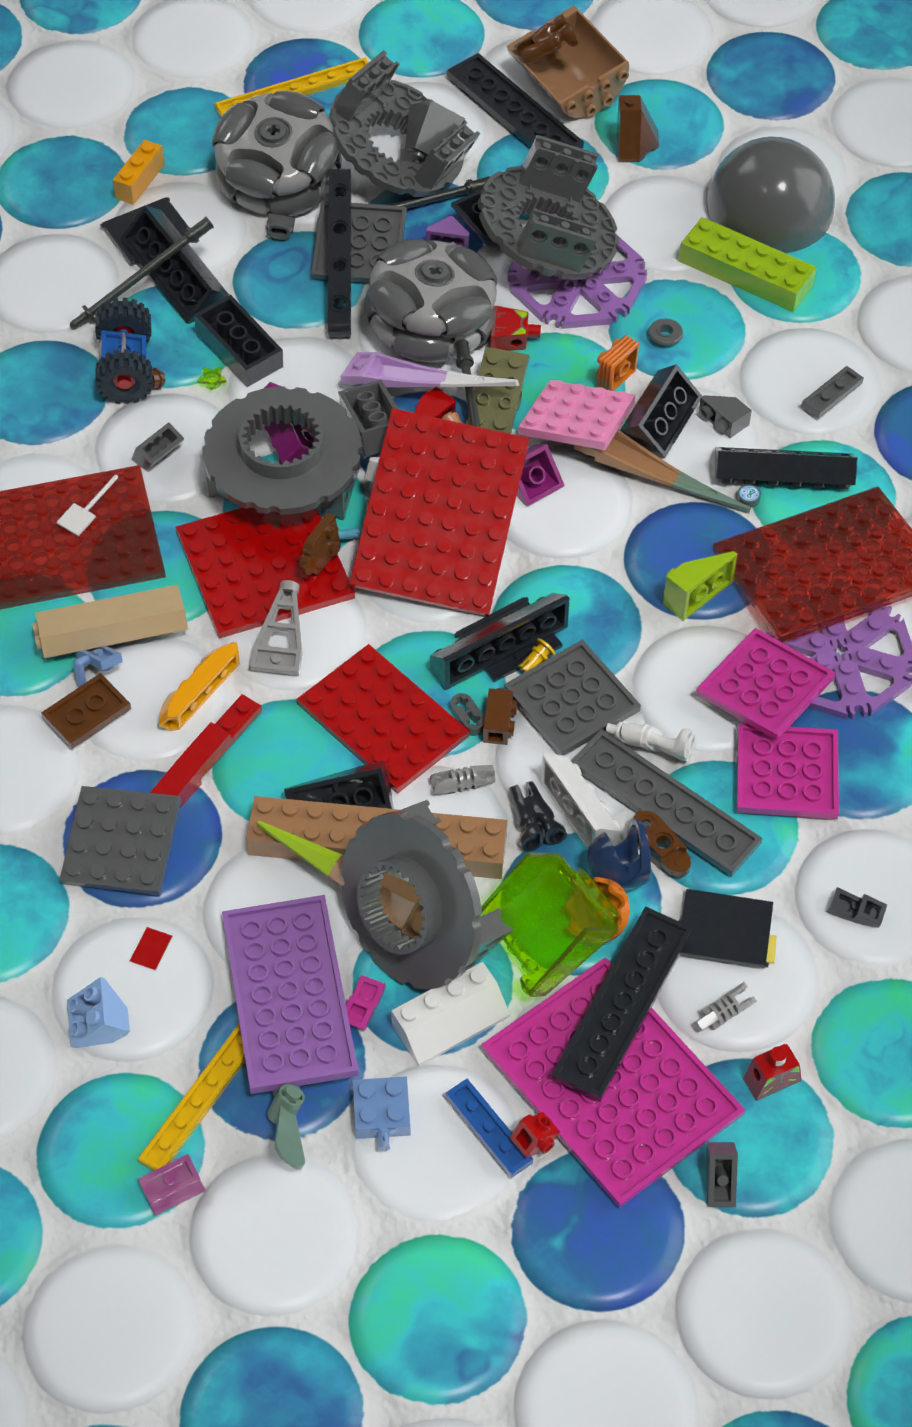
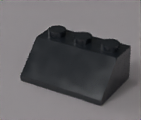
(468, 210)

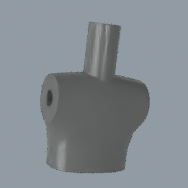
(280, 226)

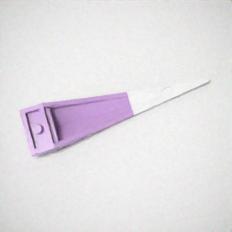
(394, 372)

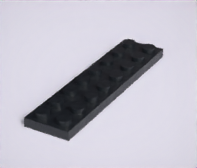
(509, 102)
(622, 1004)

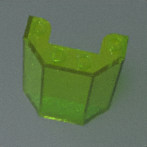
(554, 917)

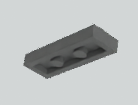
(832, 392)

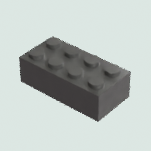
(371, 409)

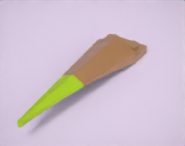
(397, 894)

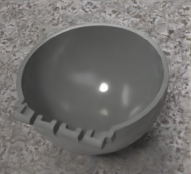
(773, 193)

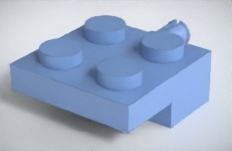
(381, 1109)

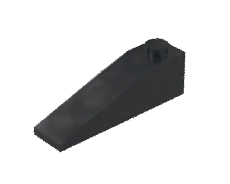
(358, 786)

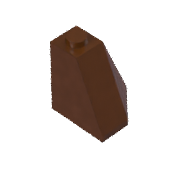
(635, 129)

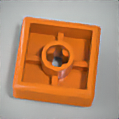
(617, 363)

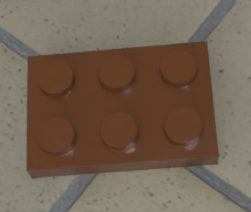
(86, 710)

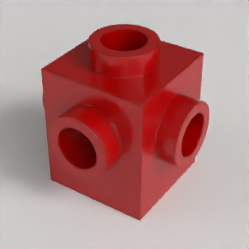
(535, 1134)

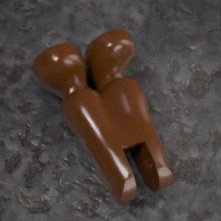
(546, 39)

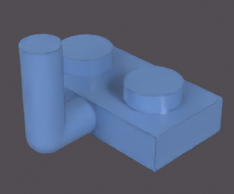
(101, 658)

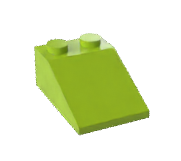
(697, 583)

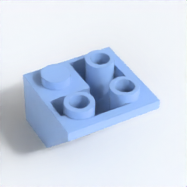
(96, 1015)

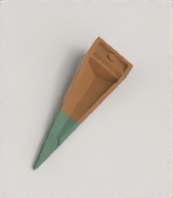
(633, 458)

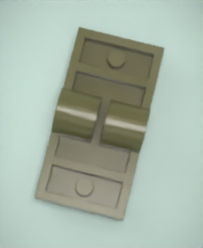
(499, 404)

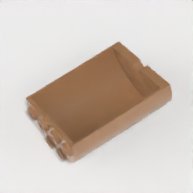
(581, 76)

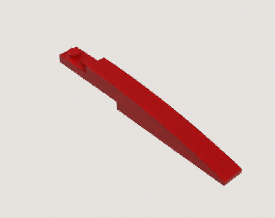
(206, 749)

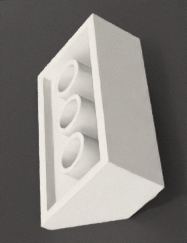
(577, 799)
(450, 1014)

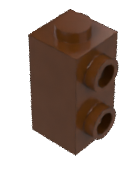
(498, 716)

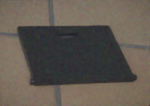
(117, 226)
(511, 663)
(727, 928)

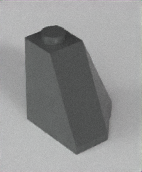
(428, 126)

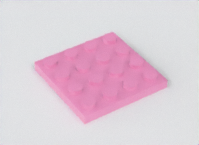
(577, 414)

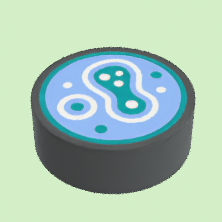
(749, 495)

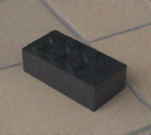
(238, 340)

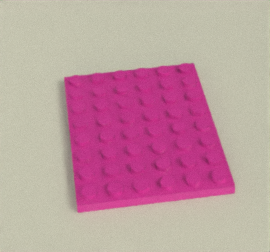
(653, 1111)

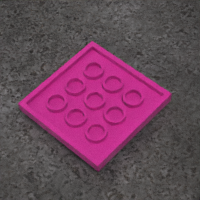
(765, 683)
(789, 774)

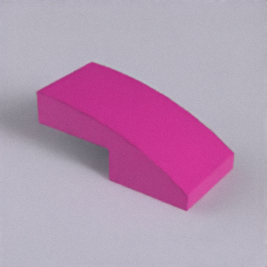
(364, 1002)

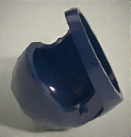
(621, 861)

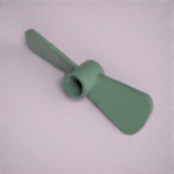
(283, 1113)

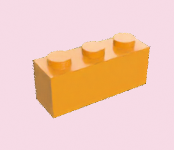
(138, 172)

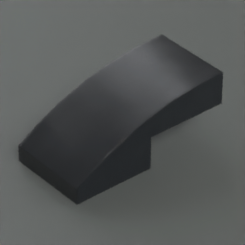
(859, 910)

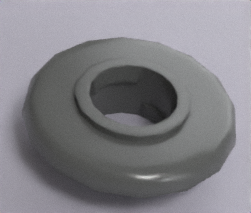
(665, 325)

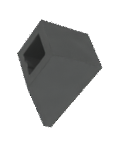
(725, 413)

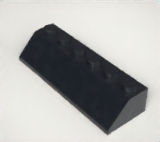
(181, 277)
(785, 466)
(500, 640)

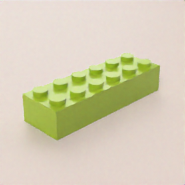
(747, 264)

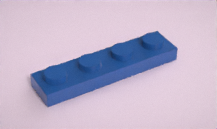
(487, 1127)

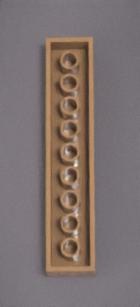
(333, 825)

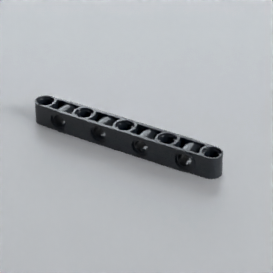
(339, 253)

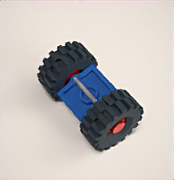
(123, 364)

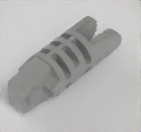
(463, 778)
(723, 1009)

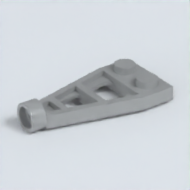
(279, 659)

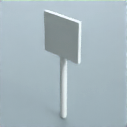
(78, 519)

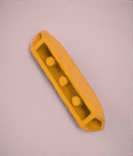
(195, 691)

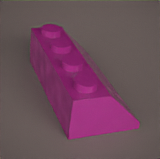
(289, 439)

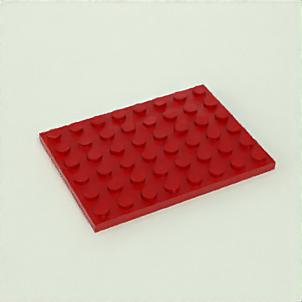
(439, 512)

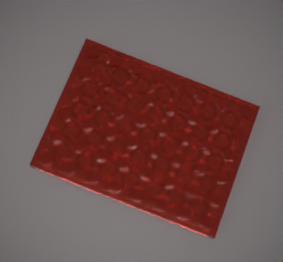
(50, 563)
(824, 564)

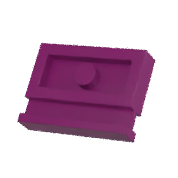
(171, 1185)

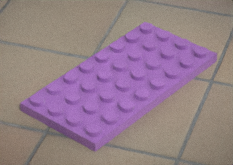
(289, 994)

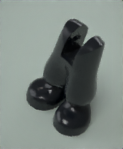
(535, 811)

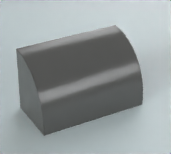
(157, 446)

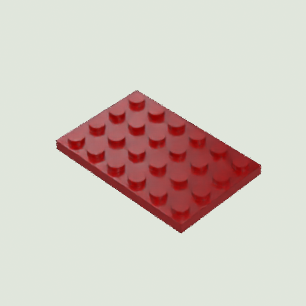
(383, 717)

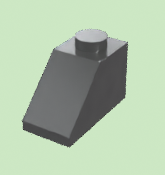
(721, 1174)

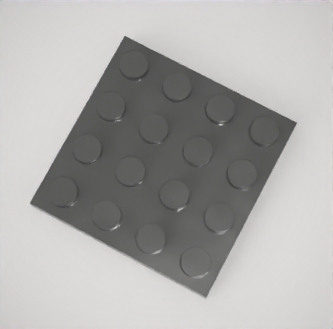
(372, 232)
(572, 697)
(120, 840)

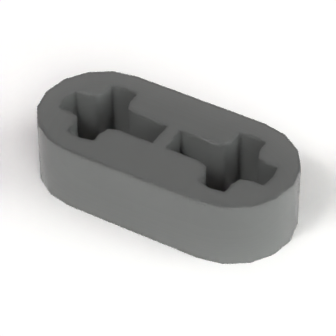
(472, 712)

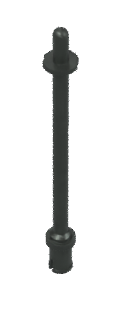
(468, 188)
(191, 235)
(465, 362)

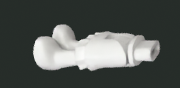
(652, 739)

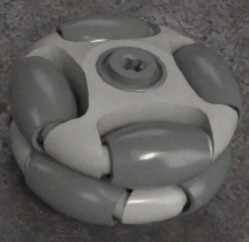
(275, 153)
(429, 298)

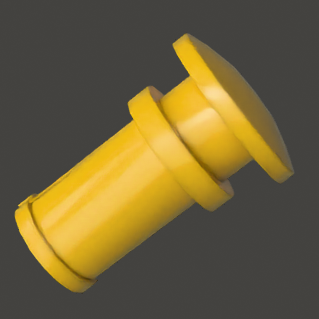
(537, 655)

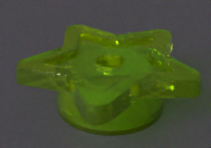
(208, 374)

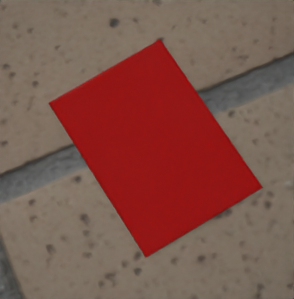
(151, 948)

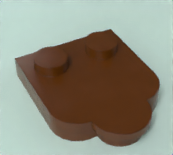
(320, 546)

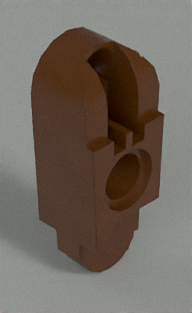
(672, 858)

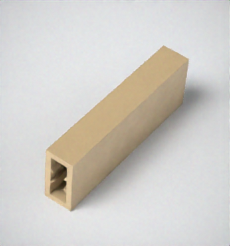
(109, 621)

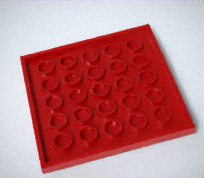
(245, 558)

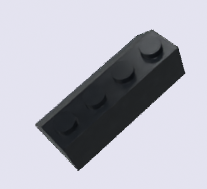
(662, 411)

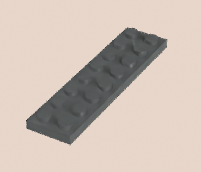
(686, 813)

